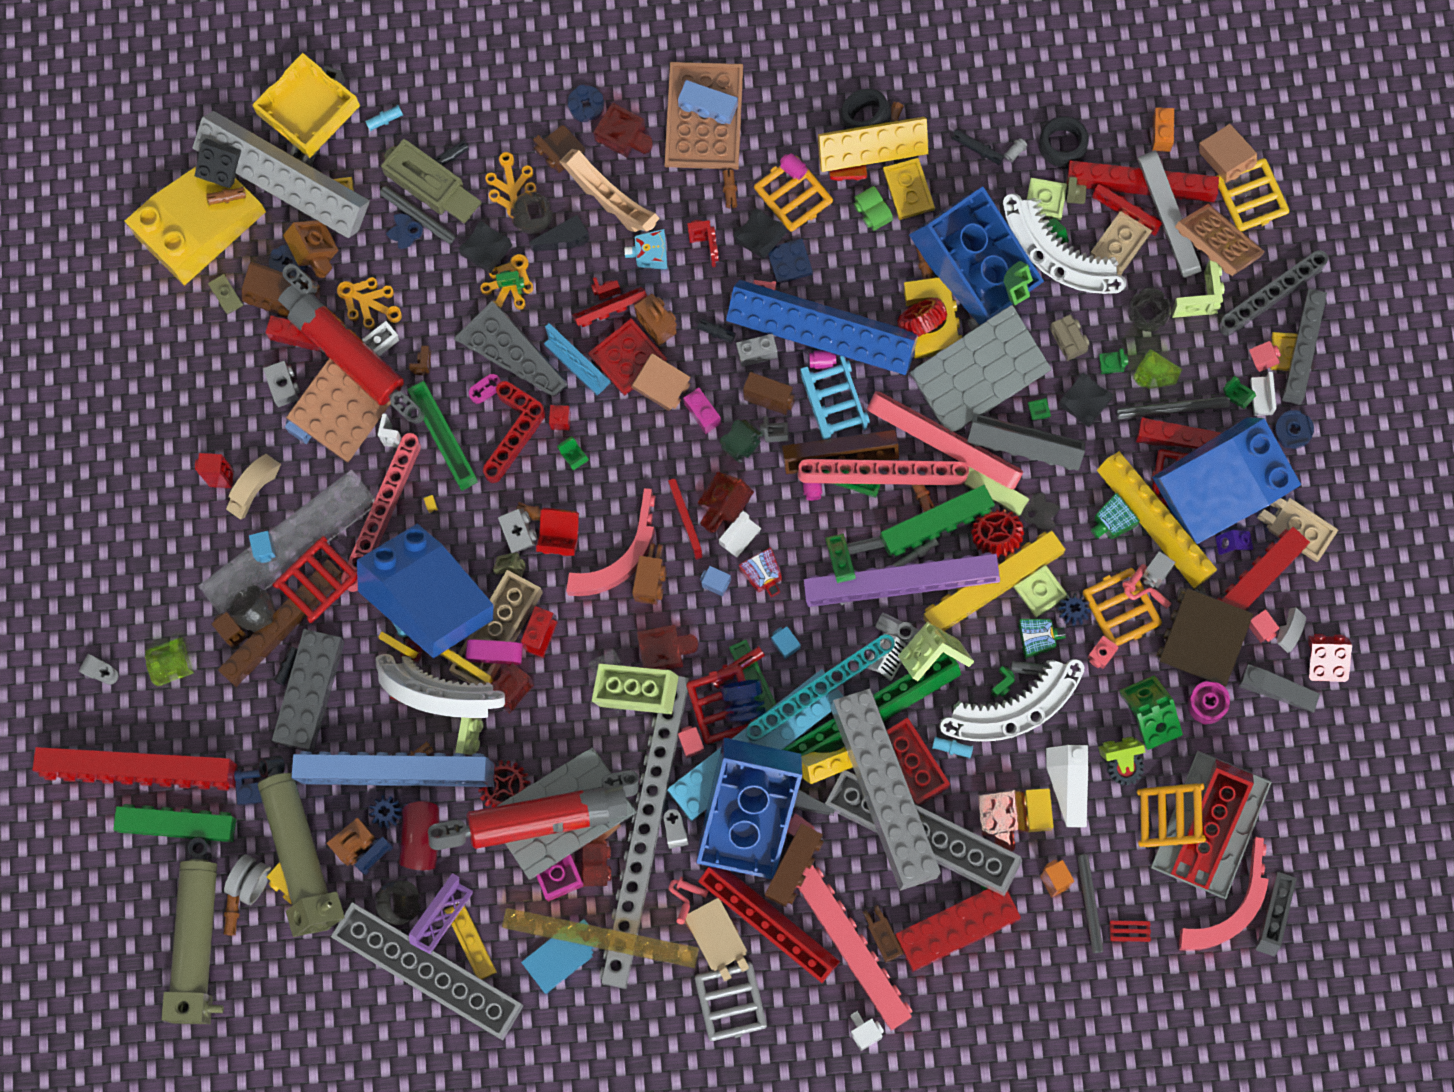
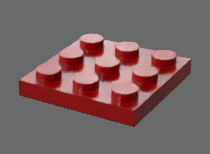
(624, 355)

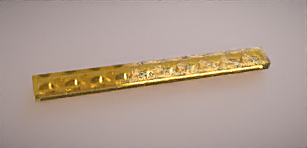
(600, 938)

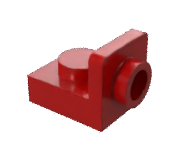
(606, 290)

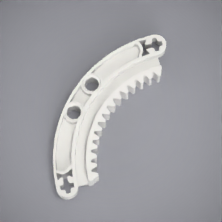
(1079, 270)
(430, 695)
(1045, 697)

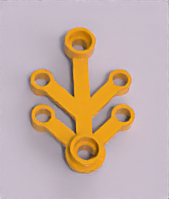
(511, 187)
(505, 290)
(367, 300)

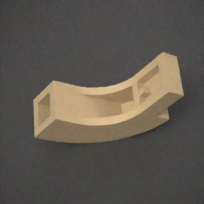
(250, 482)

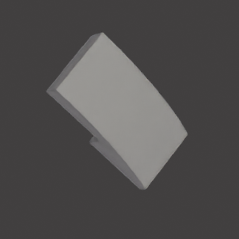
(1291, 632)

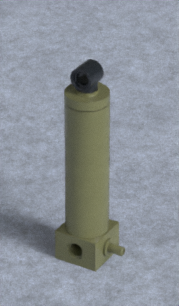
(312, 905)
(192, 941)

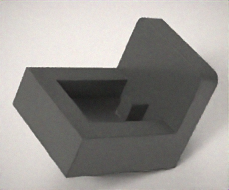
(774, 431)

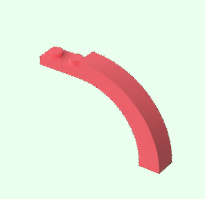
(596, 582)
(1209, 937)

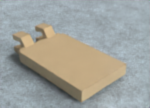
(1121, 241)
(1311, 526)
(717, 937)

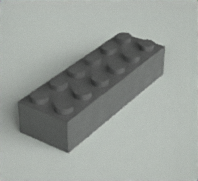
(308, 691)

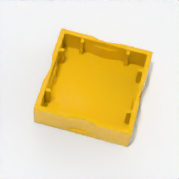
(306, 105)

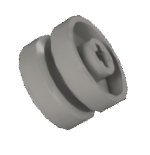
(247, 879)

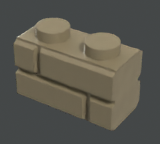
(1069, 337)

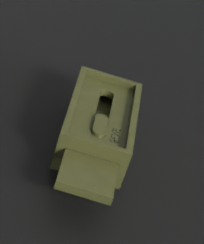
(428, 181)

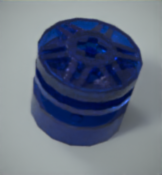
(743, 700)

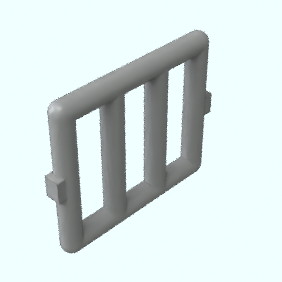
(710, 1016)

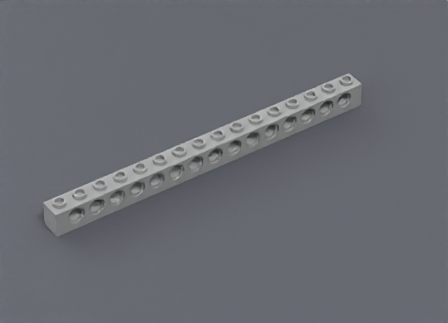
(665, 763)

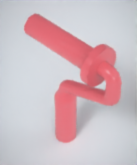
(1129, 586)
(689, 887)

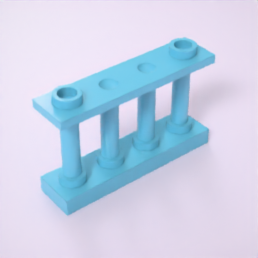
(821, 412)

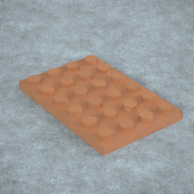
(700, 140)

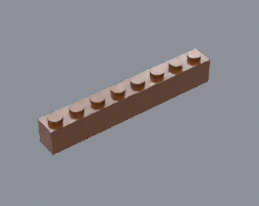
(270, 636)

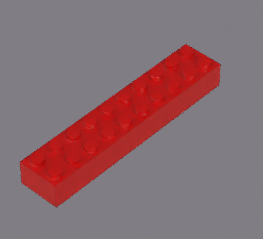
(134, 767)

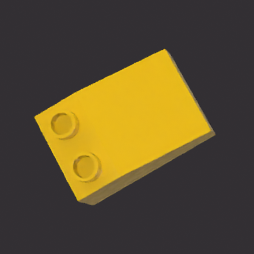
(185, 229)

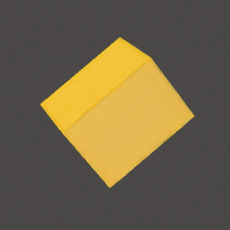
(430, 504)

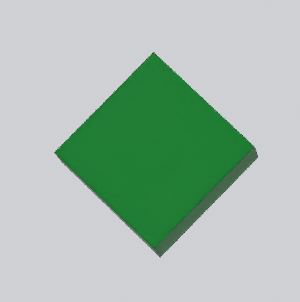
(1039, 409)

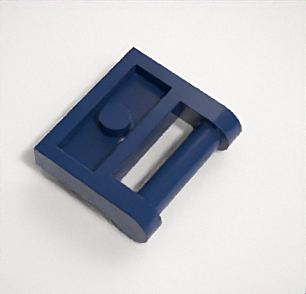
(247, 793)
(367, 860)

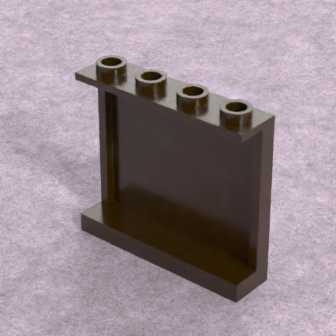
(1204, 637)

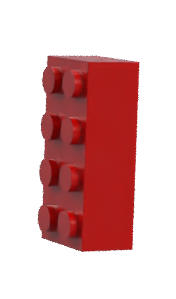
(916, 762)

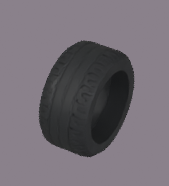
(861, 99)
(1063, 124)

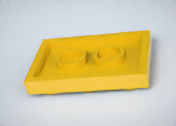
(908, 188)

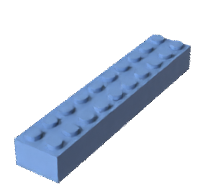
(393, 770)

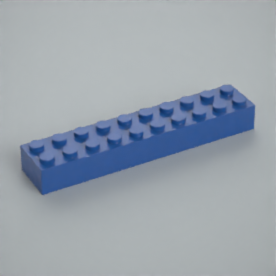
(822, 327)

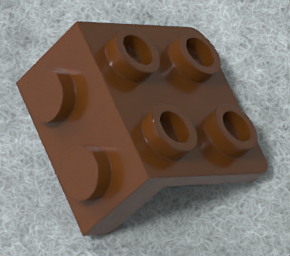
(556, 147)

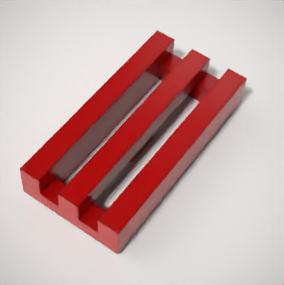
(1147, 931)

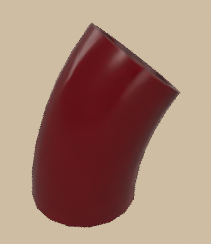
(415, 847)

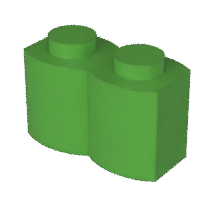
(873, 208)

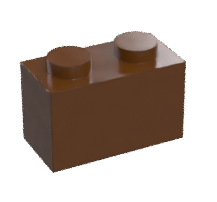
(229, 630)

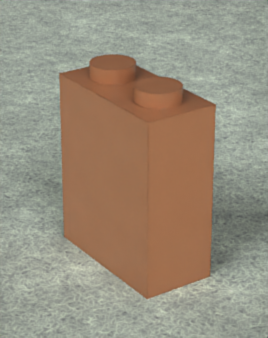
(1228, 153)
(661, 382)

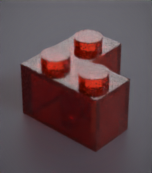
(594, 864)

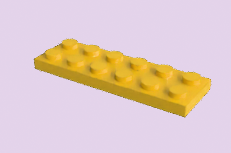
(873, 144)

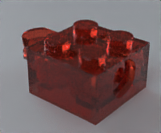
(622, 131)
(723, 500)
(666, 648)
(514, 684)
(1003, 816)

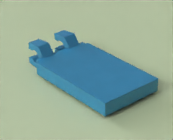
(556, 962)

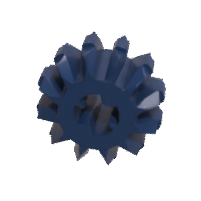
(1069, 604)
(390, 818)

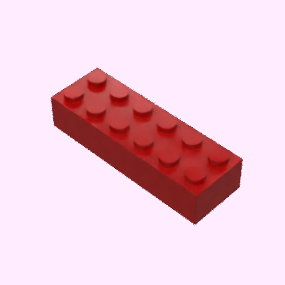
(956, 927)

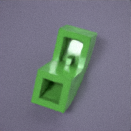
(1016, 282)

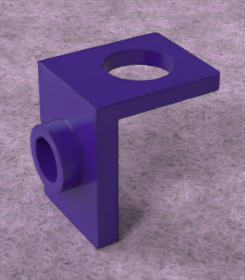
(1237, 541)

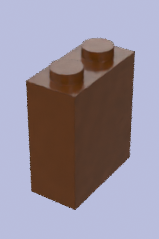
(769, 393)

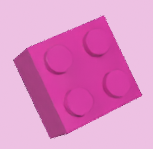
(560, 879)

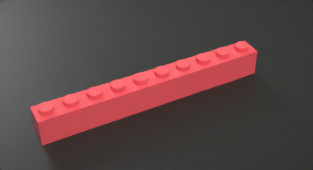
(854, 949)

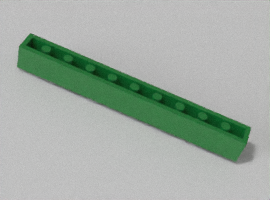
(888, 701)

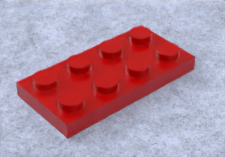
(603, 309)

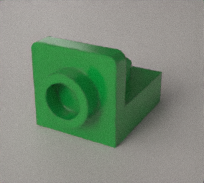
(1113, 362)

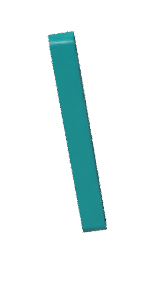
(825, 679)

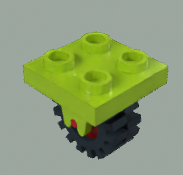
(1124, 762)

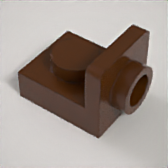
(424, 359)

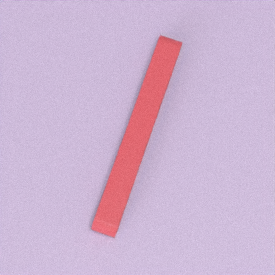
(945, 441)
(873, 476)
(385, 503)

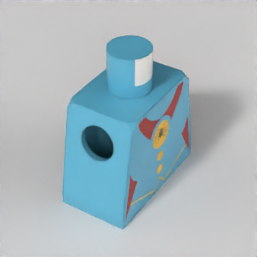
(649, 250)

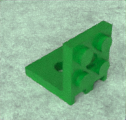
(1152, 710)

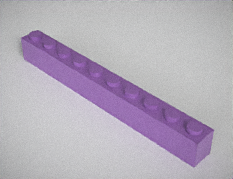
(903, 580)

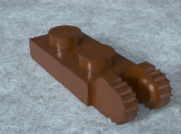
(883, 936)

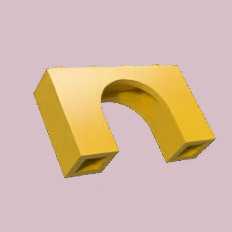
(933, 343)

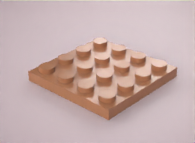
(1219, 239)
(336, 412)

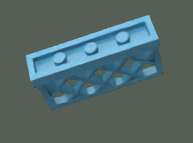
(575, 361)

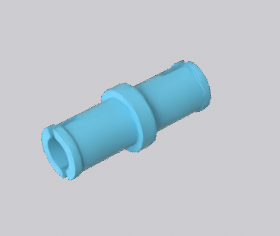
(384, 118)
(952, 747)

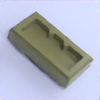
(225, 294)

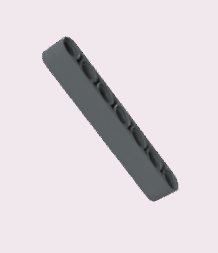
(1278, 286)

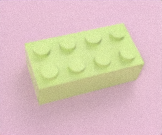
(635, 688)

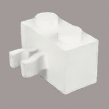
(865, 1033)

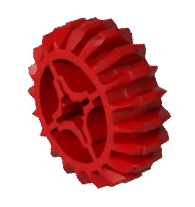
(923, 316)
(998, 538)
(491, 799)

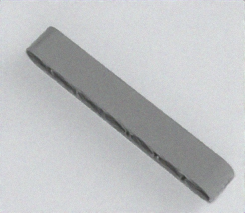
(1168, 213)

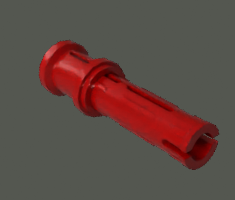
(756, 654)

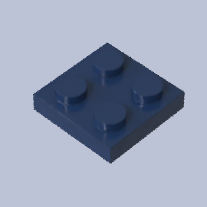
(790, 261)

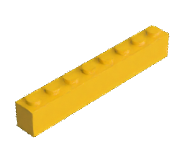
(1157, 519)
(1011, 572)

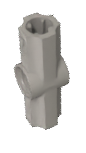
(893, 627)

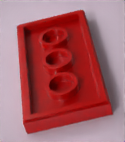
(685, 518)

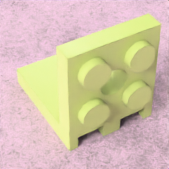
(1203, 304)
(931, 643)
(468, 735)

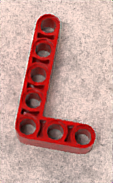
(516, 431)

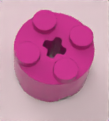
(1206, 713)

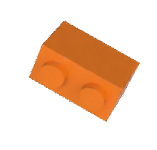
(1163, 129)

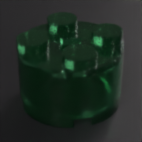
(741, 440)

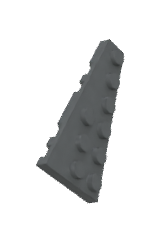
(506, 345)

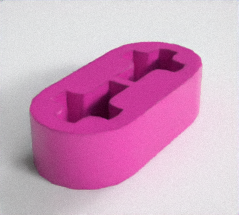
(482, 385)

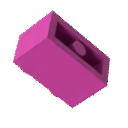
(702, 410)

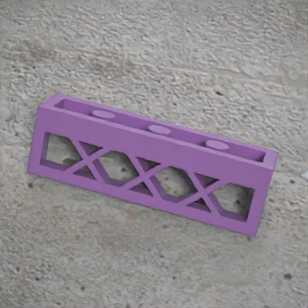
(433, 911)

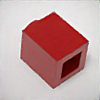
(560, 417)

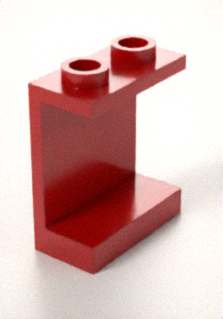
(539, 632)

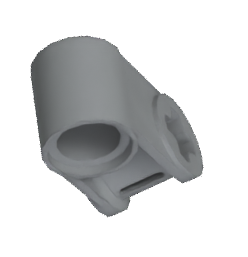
(97, 669)
(676, 832)

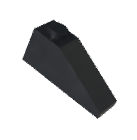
(564, 236)

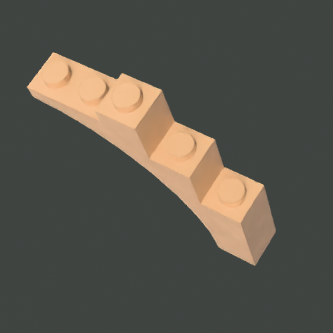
(613, 201)

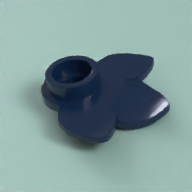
(402, 231)

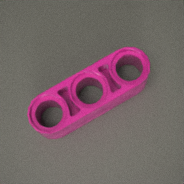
(494, 652)

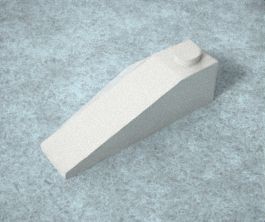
(1069, 778)

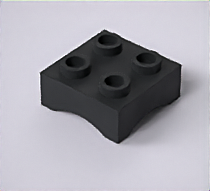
(217, 163)
(760, 233)
(485, 247)
(1085, 400)

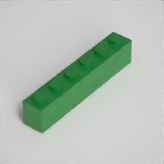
(443, 436)
(936, 520)
(175, 824)

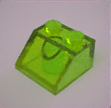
(1156, 371)
(168, 662)

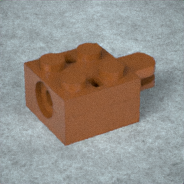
(311, 245)
(656, 319)
(649, 577)
(352, 842)

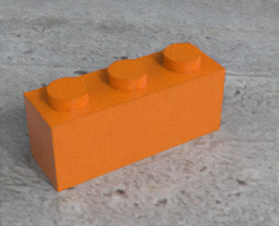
(1056, 877)

